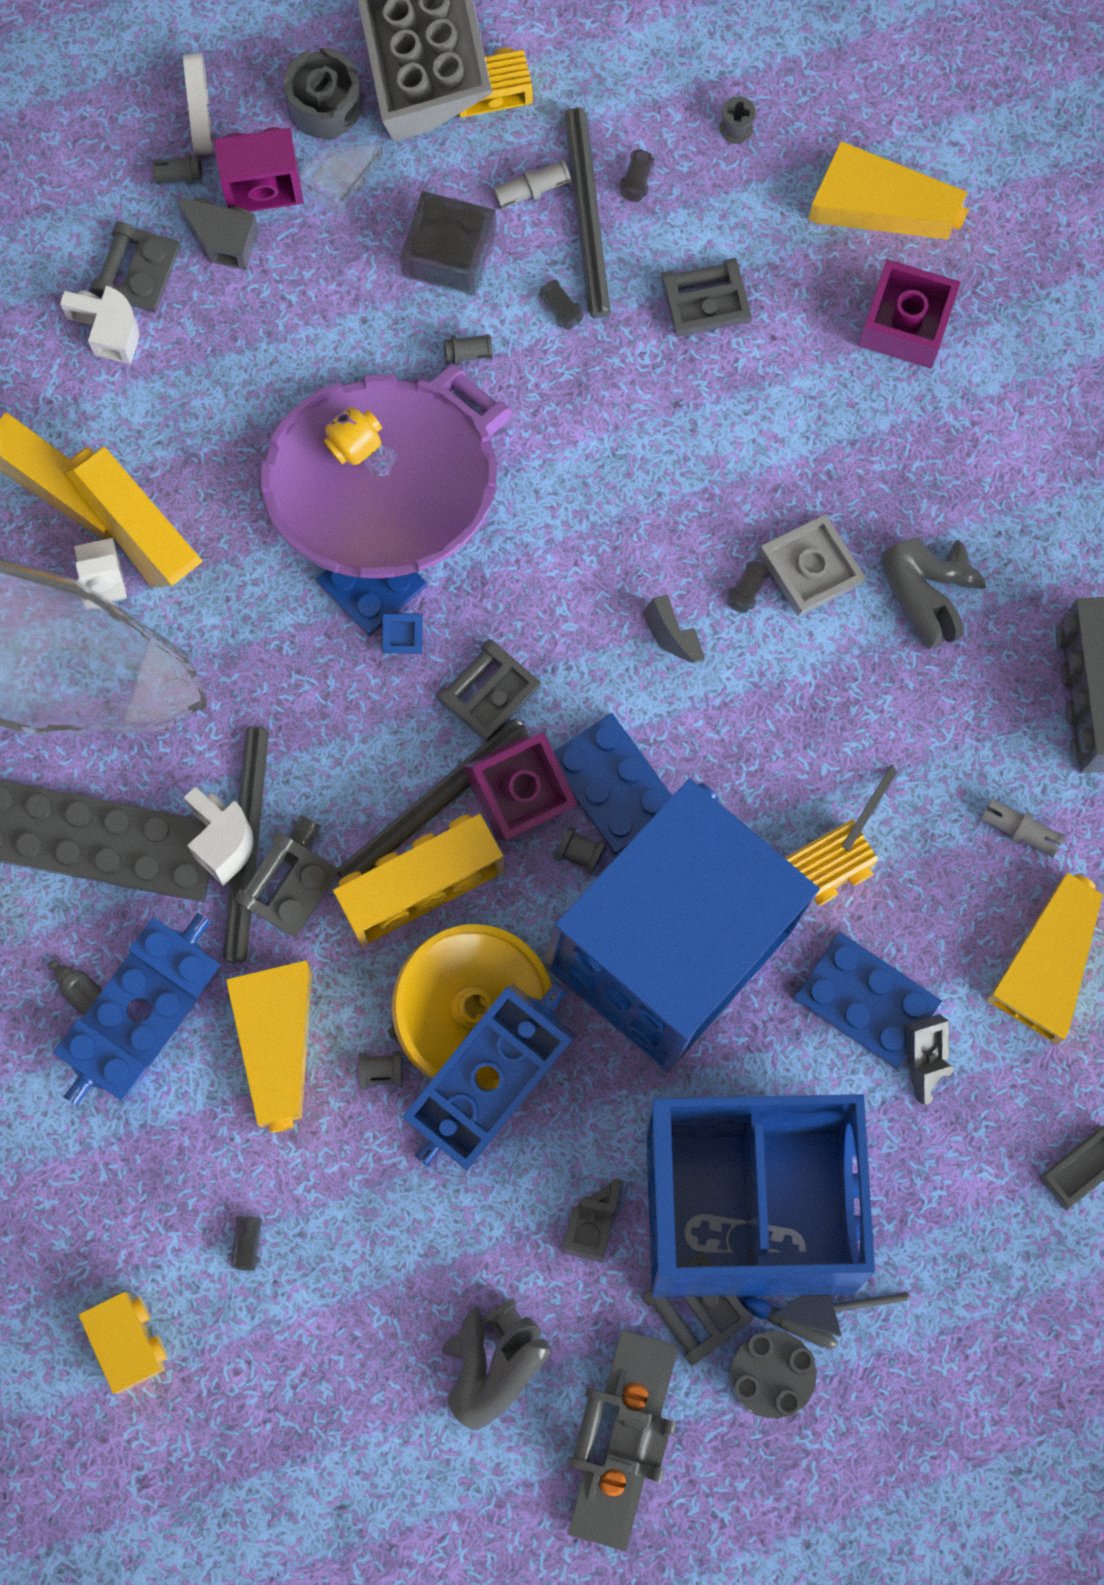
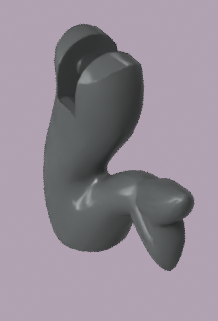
(925, 607)
(517, 1357)

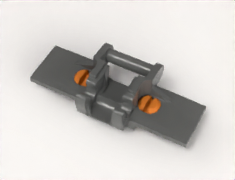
(637, 1442)

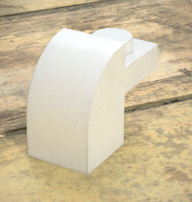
(113, 322)
(101, 569)
(225, 841)

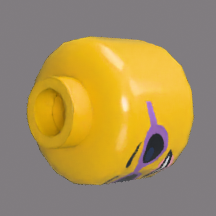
(353, 436)

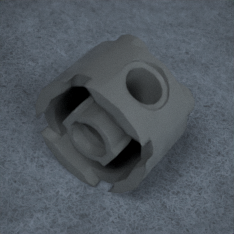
(323, 93)
(772, 1374)

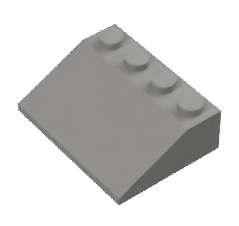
(424, 61)

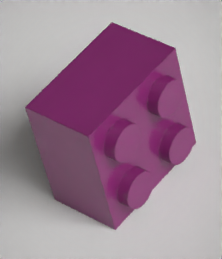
(259, 169)
(909, 313)
(520, 785)

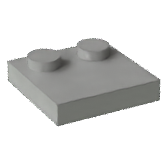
(811, 565)

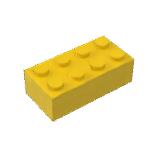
(419, 879)

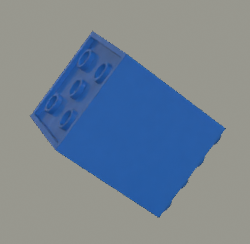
(678, 924)
(765, 1165)

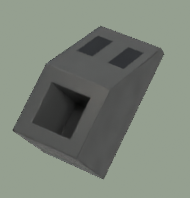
(221, 232)

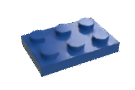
(612, 781)
(866, 999)

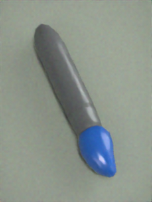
(764, 1310)

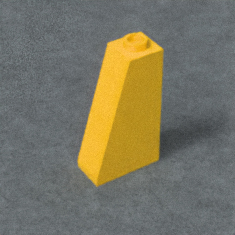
(885, 197)
(41, 471)
(132, 518)
(1050, 962)
(272, 1030)

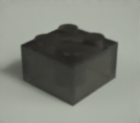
(448, 243)

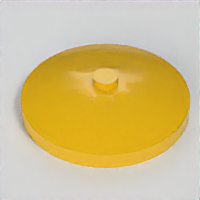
(452, 985)

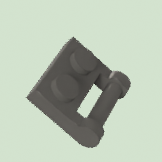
(147, 271)
(707, 307)
(497, 698)
(297, 891)
(718, 1315)

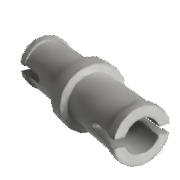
(532, 184)
(1022, 827)

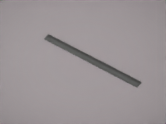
(868, 810)

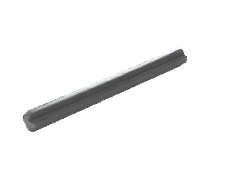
(587, 213)
(251, 804)
(426, 807)

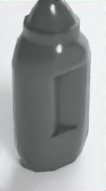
(75, 986)

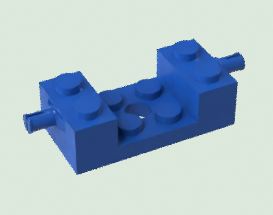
(166, 972)
(521, 1043)

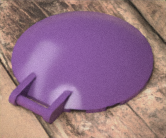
(396, 520)

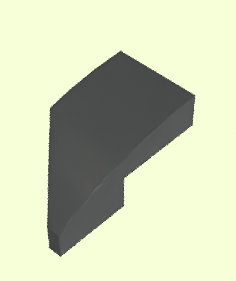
(666, 631)
(927, 1054)
(592, 1223)

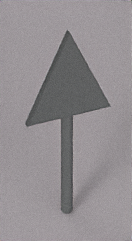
(819, 1311)

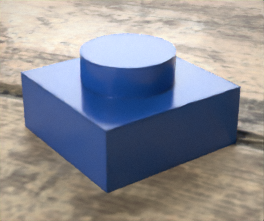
(401, 633)

